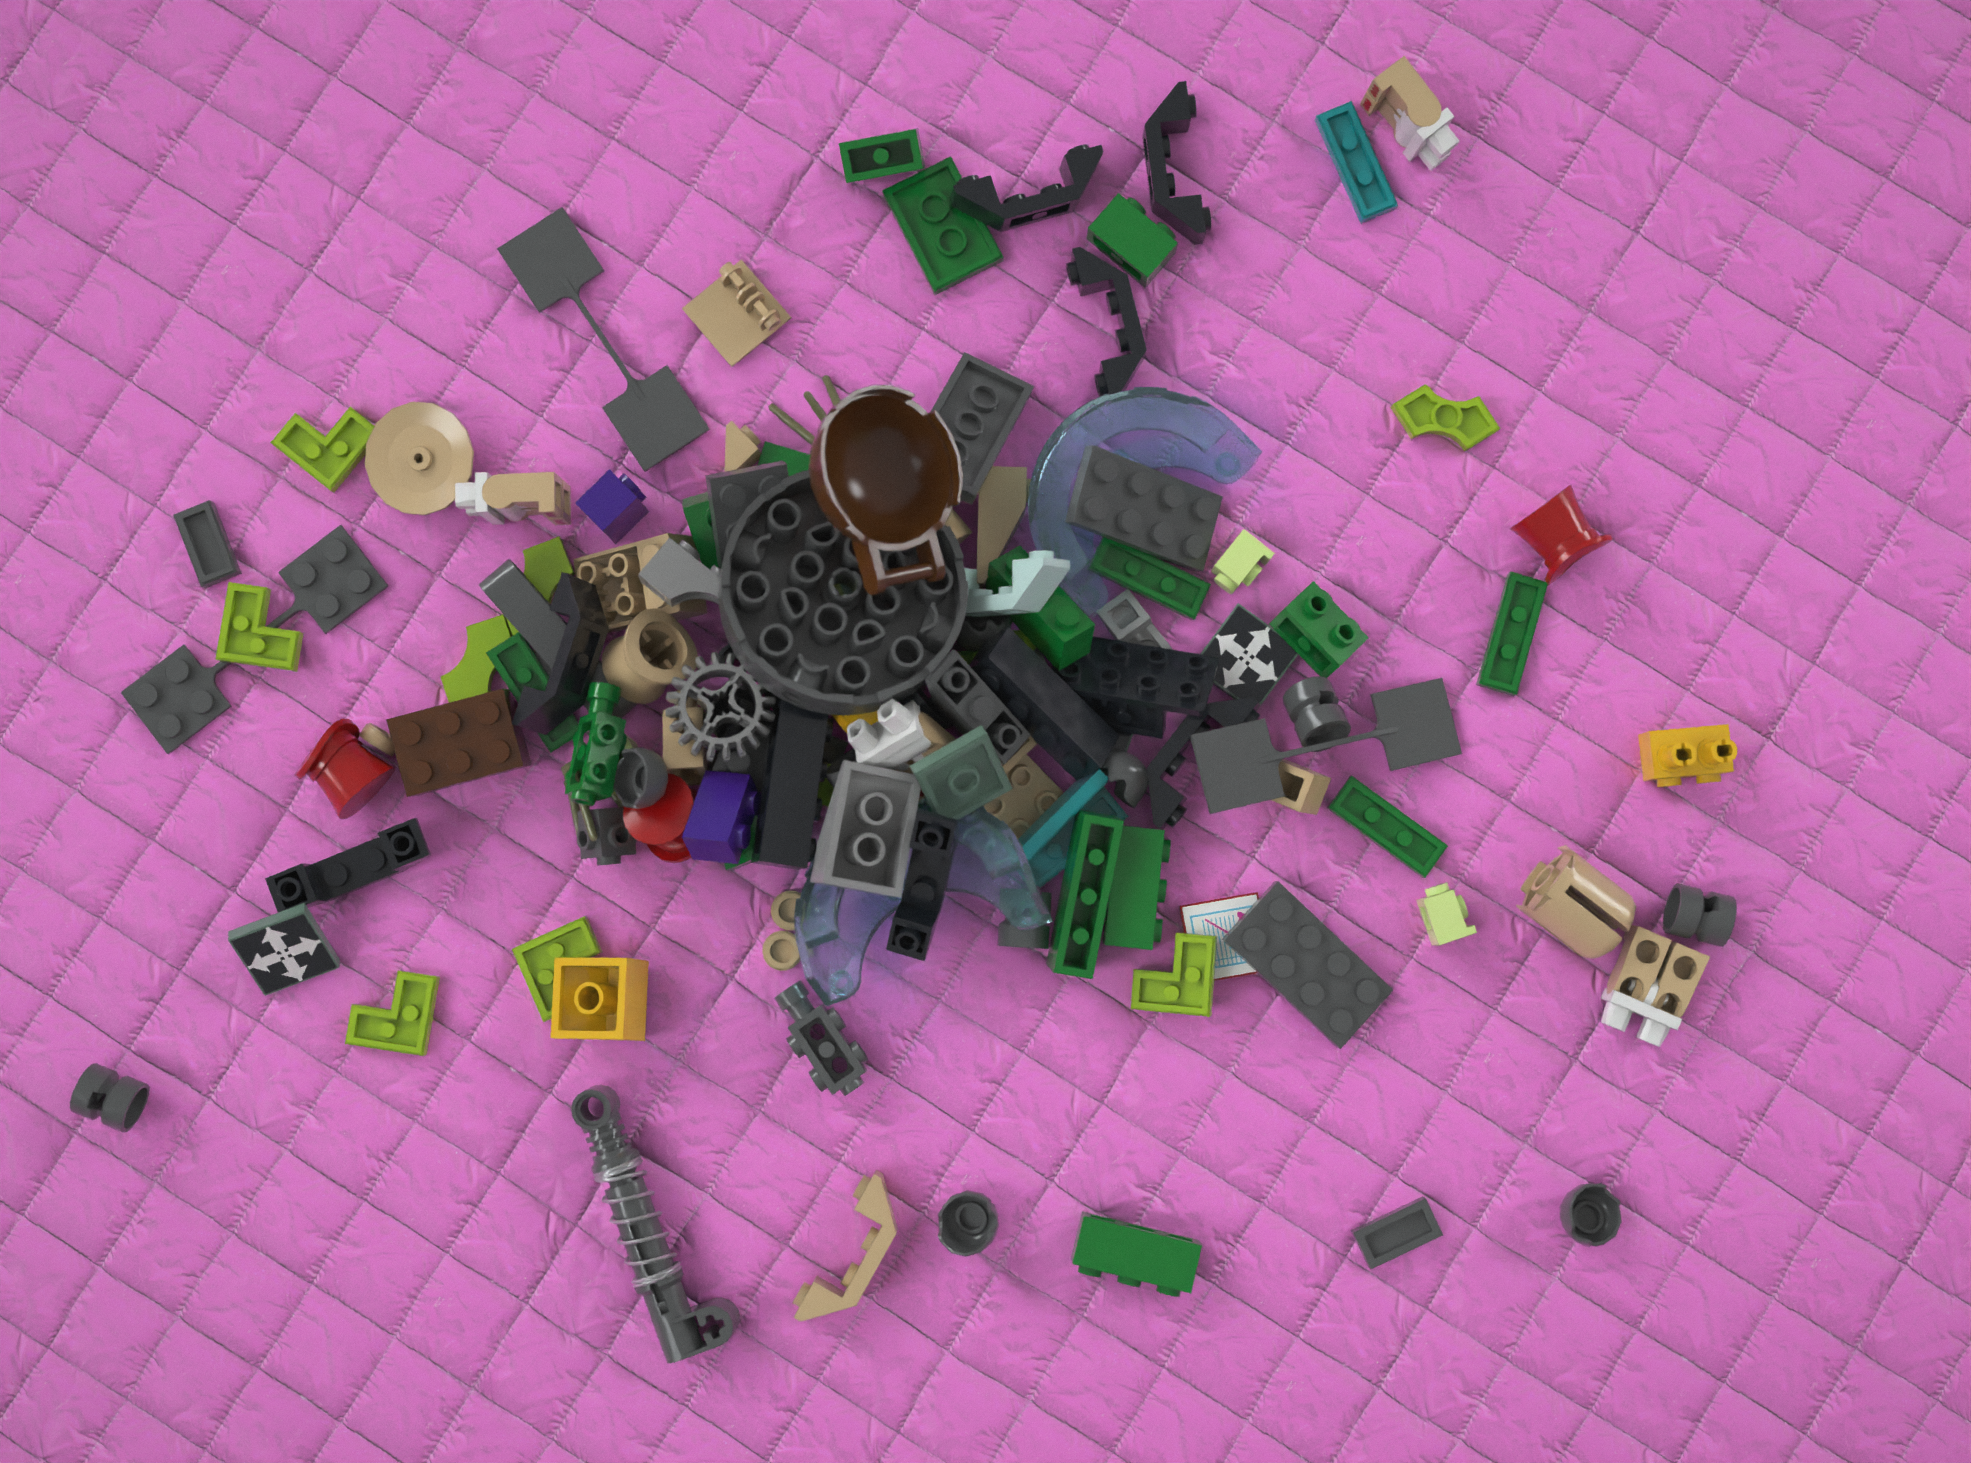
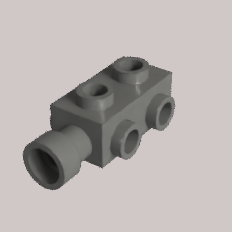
(822, 1051)

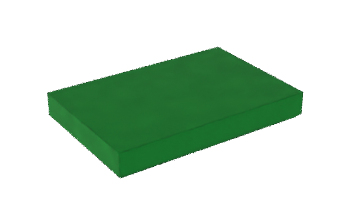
(942, 238)

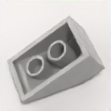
(867, 830)

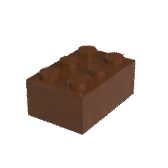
(458, 742)

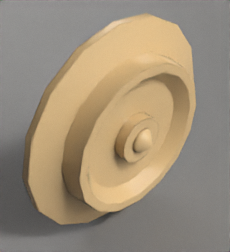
(418, 457)

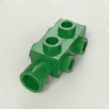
(606, 742)

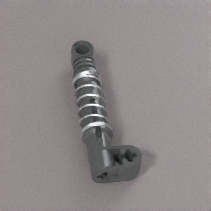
(655, 1271)

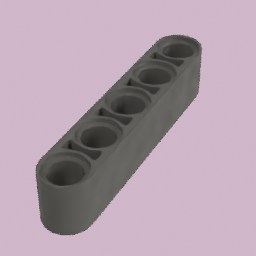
(534, 620)

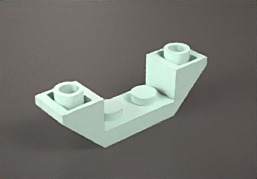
(1032, 585)

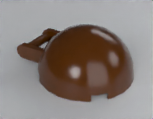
(887, 480)

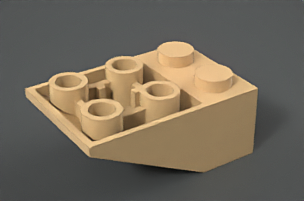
(619, 584)

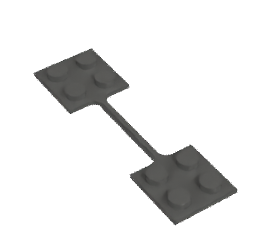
(653, 412)
(182, 695)
(1242, 765)

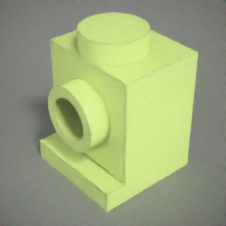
(1240, 562)
(1444, 915)

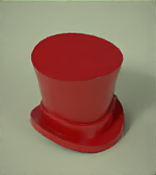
(1560, 533)
(345, 768)
(664, 822)

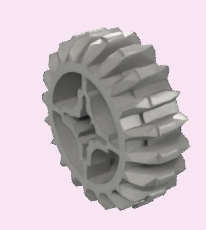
(704, 698)

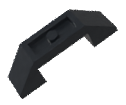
(979, 198)
(1181, 213)
(1094, 276)
(574, 661)
(1165, 800)
(350, 870)
(926, 883)

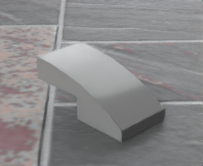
(1130, 622)

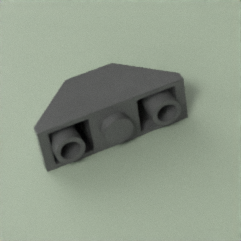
(971, 703)

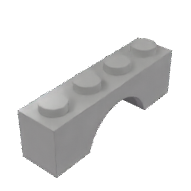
(679, 576)

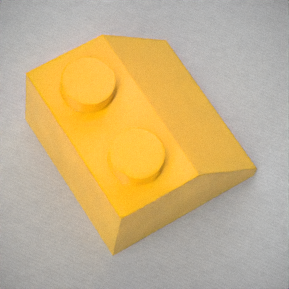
(599, 999)

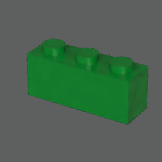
(1059, 629)
(1137, 889)
(1136, 1254)

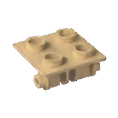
(736, 312)
(1030, 797)

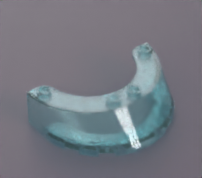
(1141, 425)
(838, 923)

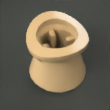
(648, 656)

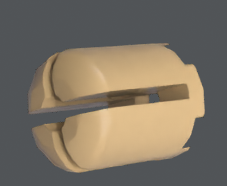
(1577, 904)

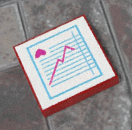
(1217, 919)

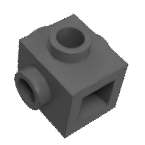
(612, 837)

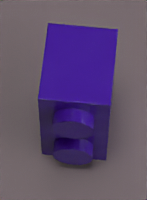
(614, 505)
(721, 817)

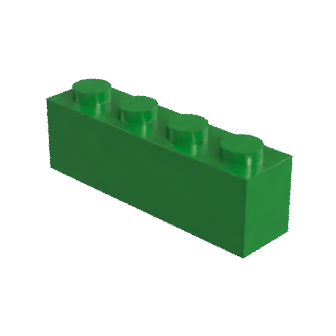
(1084, 894)

